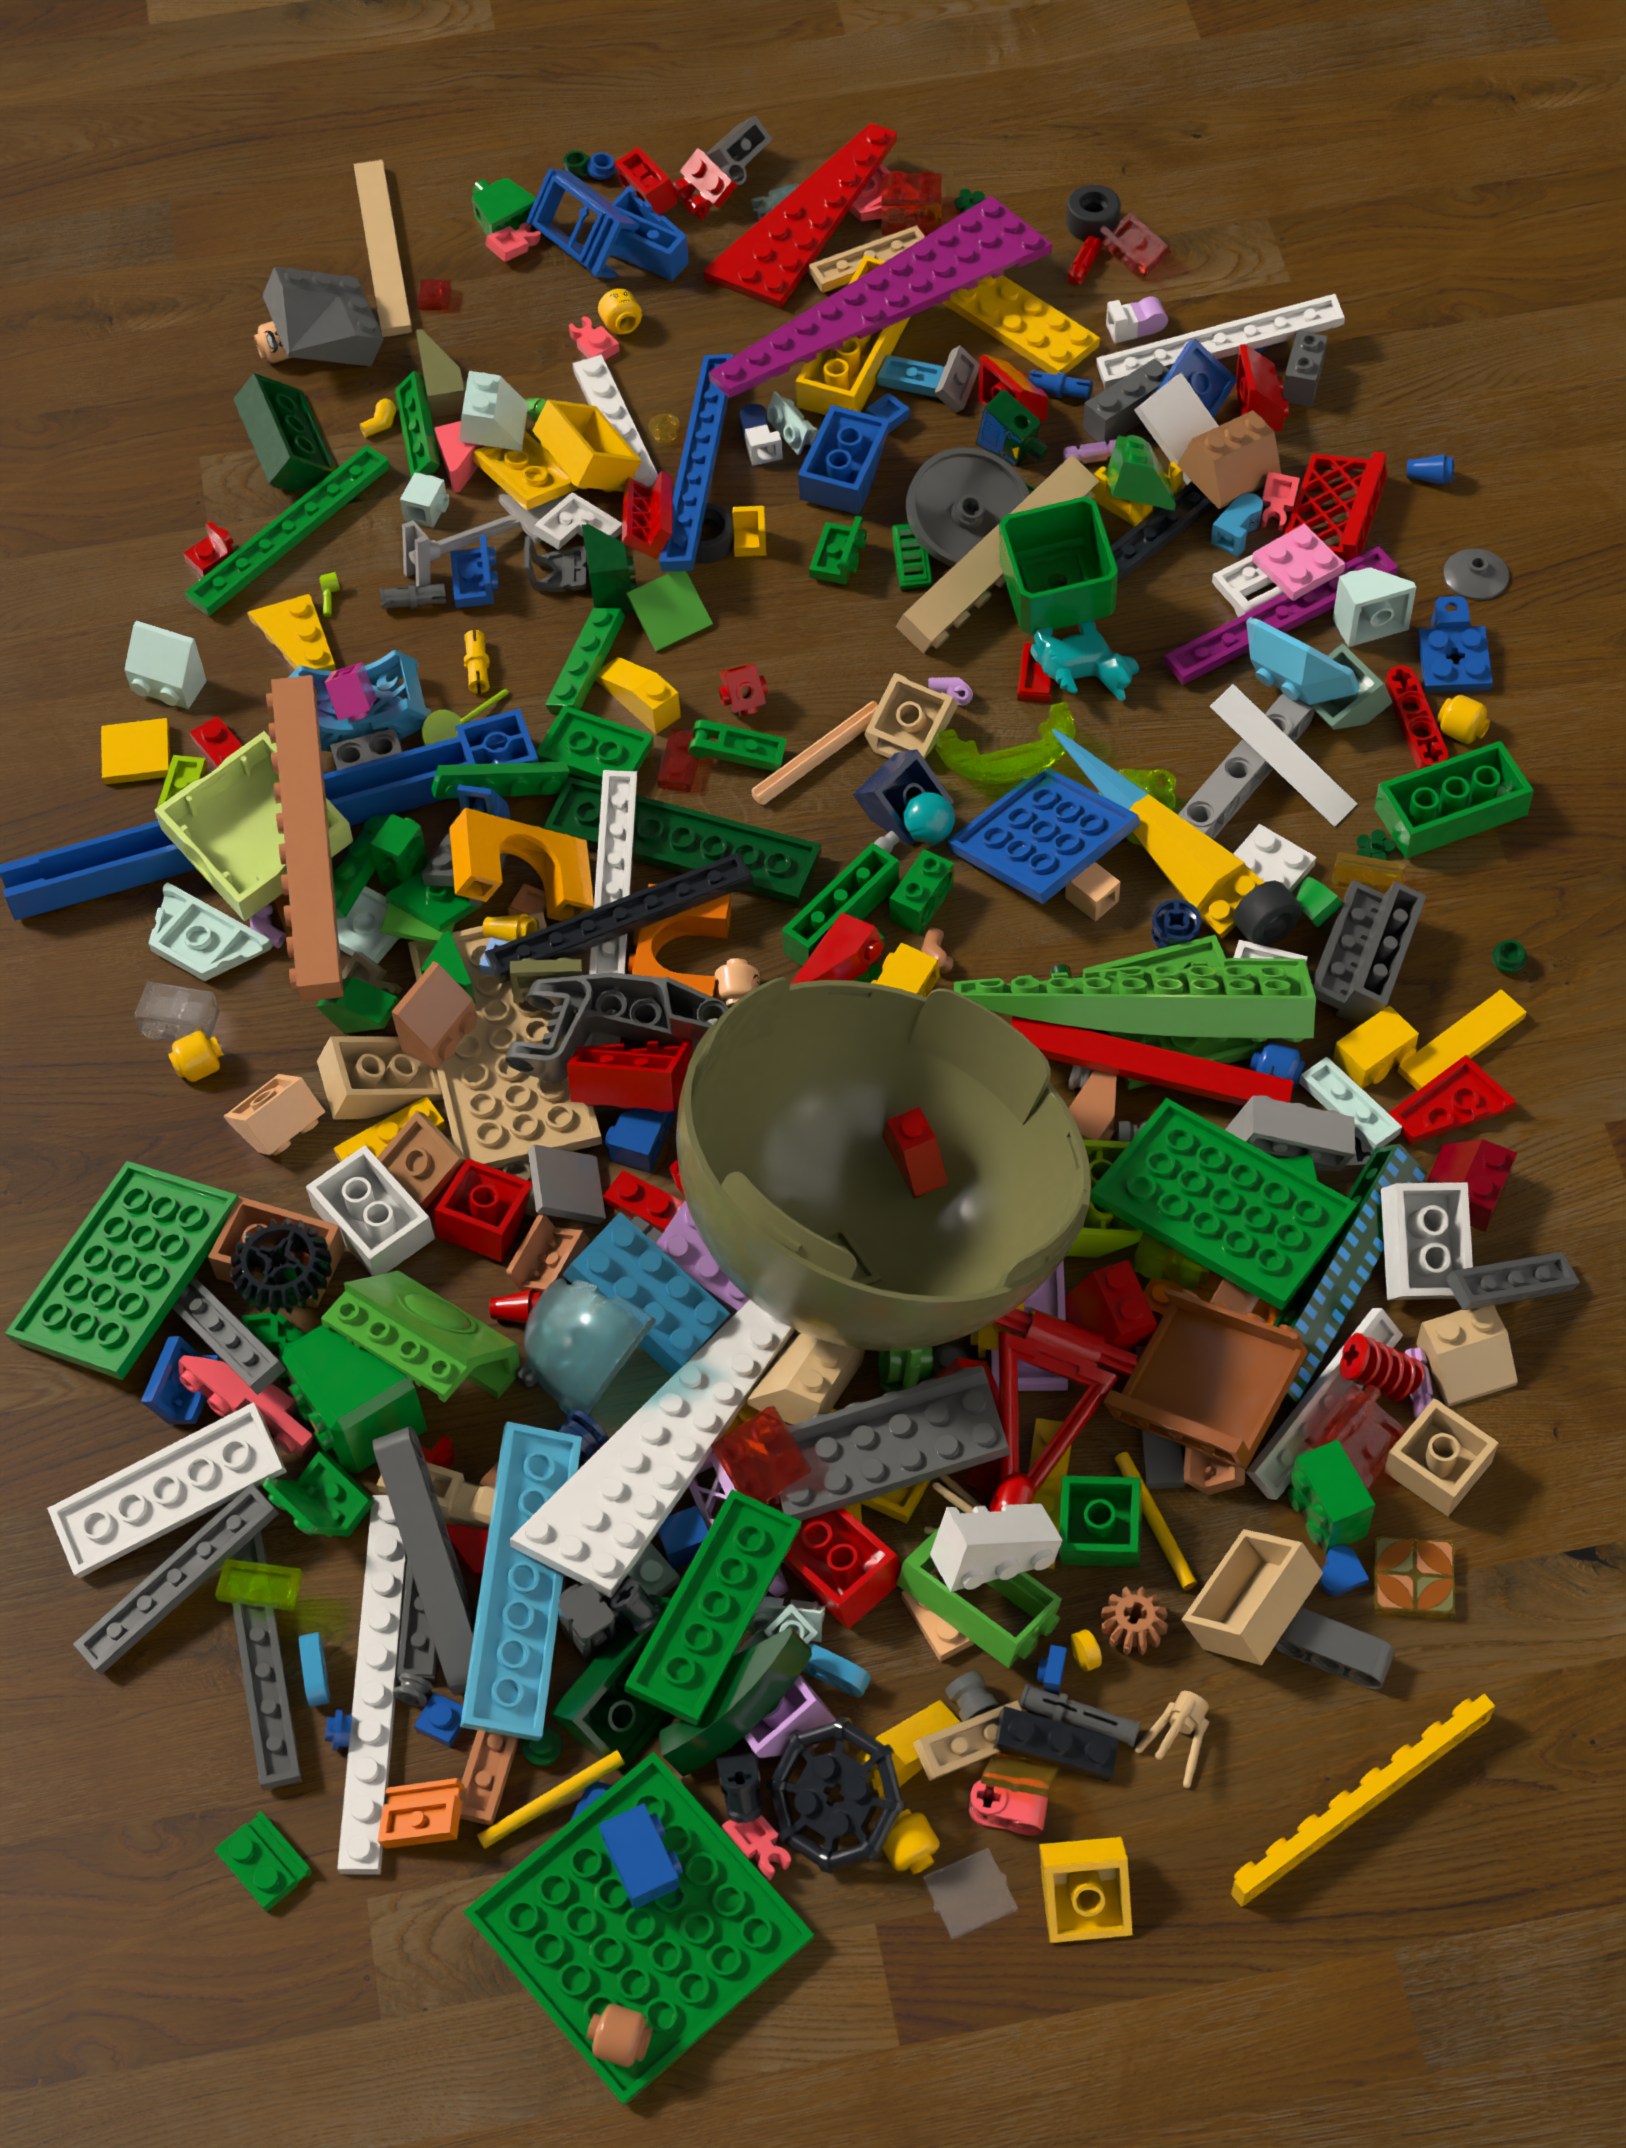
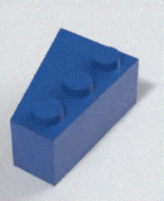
(656, 242)

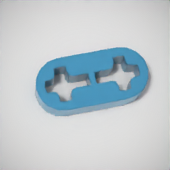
(314, 1669)
(837, 1671)

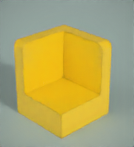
(749, 531)

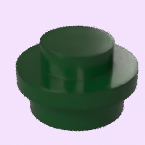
(1509, 956)
(544, 1751)

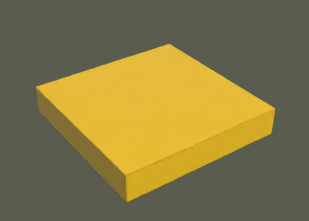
(135, 751)

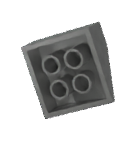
(322, 316)

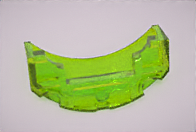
(1011, 763)

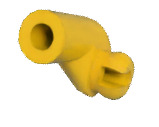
(382, 418)

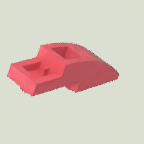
(229, 1393)

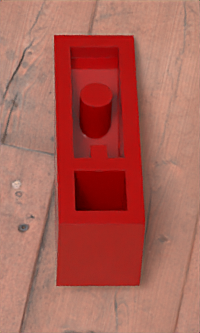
(843, 952)

